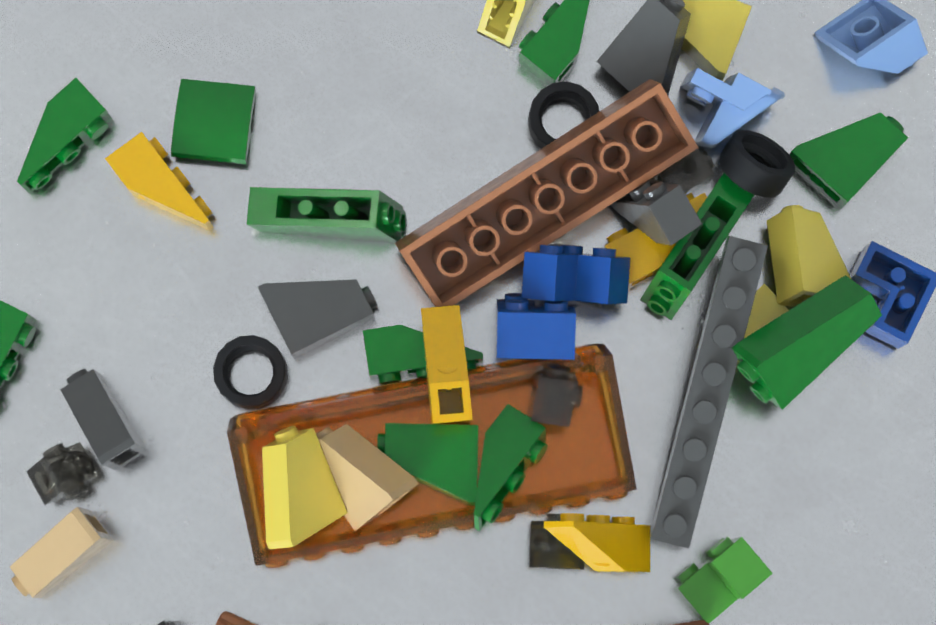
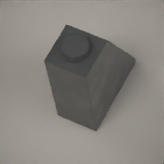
(648, 45)
(317, 311)
(102, 419)

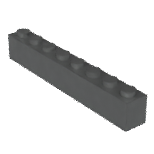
(708, 392)

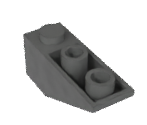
(659, 211)

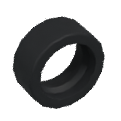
(551, 93)
(757, 163)
(228, 353)

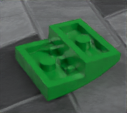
(213, 121)

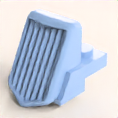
(733, 103)

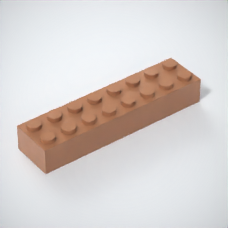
(547, 194)

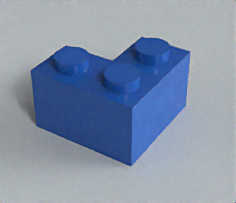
(571, 275)
(902, 290)
(534, 330)

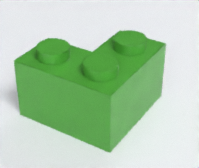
(722, 579)

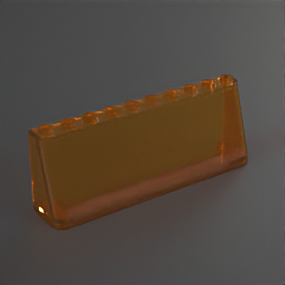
(579, 464)

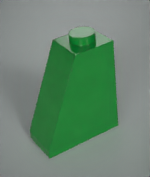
(848, 156)
(436, 456)

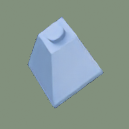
(875, 36)

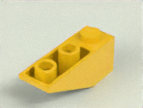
(149, 178)
(644, 253)
(446, 365)
(603, 544)

